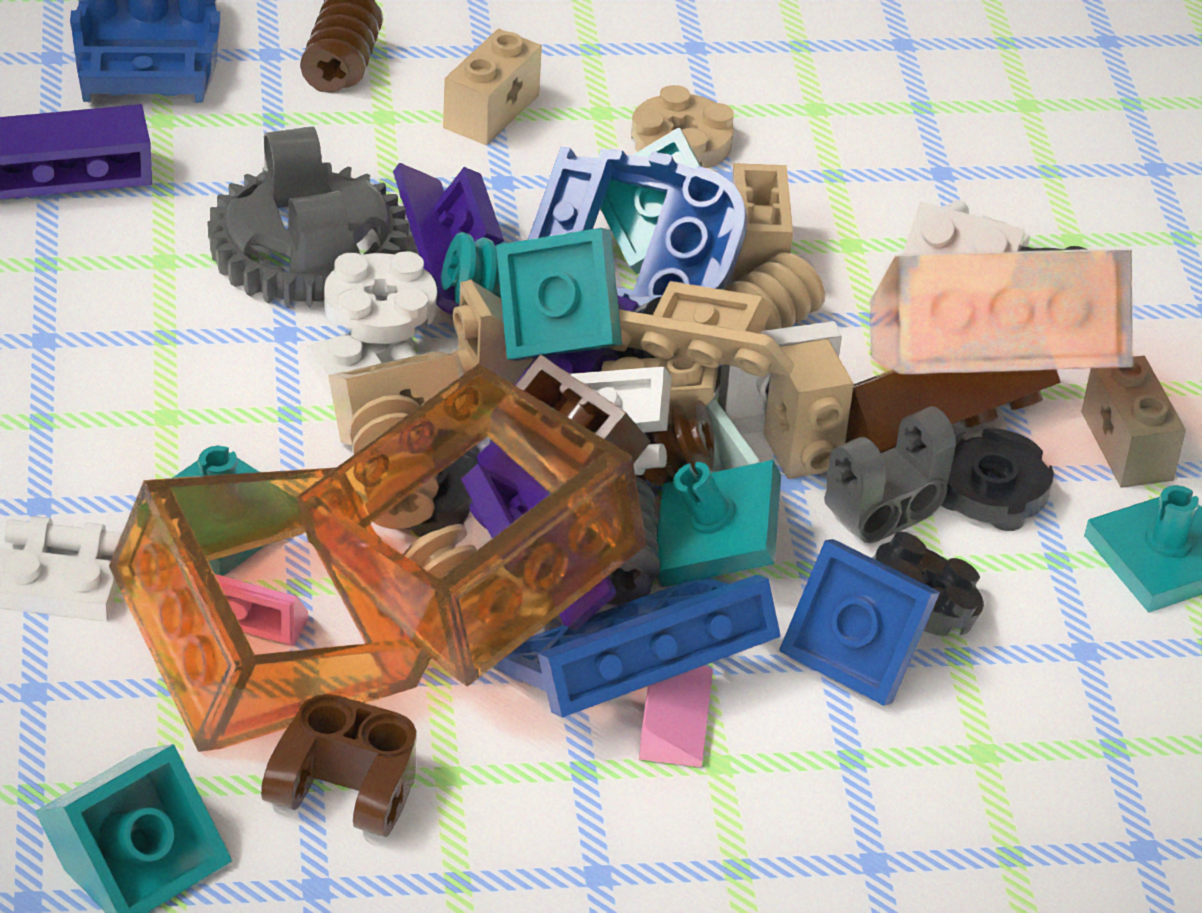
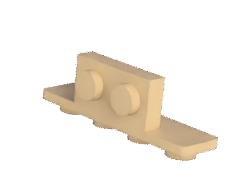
(707, 327)

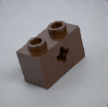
(583, 405)

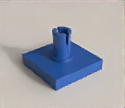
(859, 621)

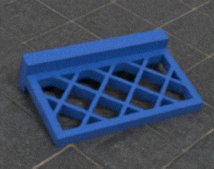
(645, 641)

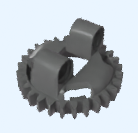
(325, 219)

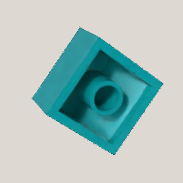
(135, 833)

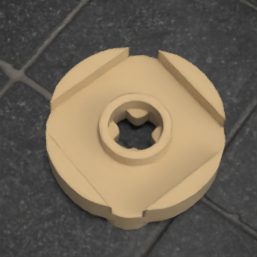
(702, 121)

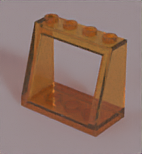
(1004, 311)
(519, 575)
(193, 633)

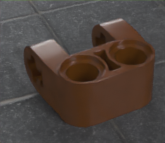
(351, 748)

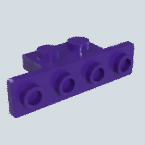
(439, 215)
(505, 492)

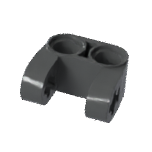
(893, 488)

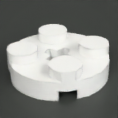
(360, 278)

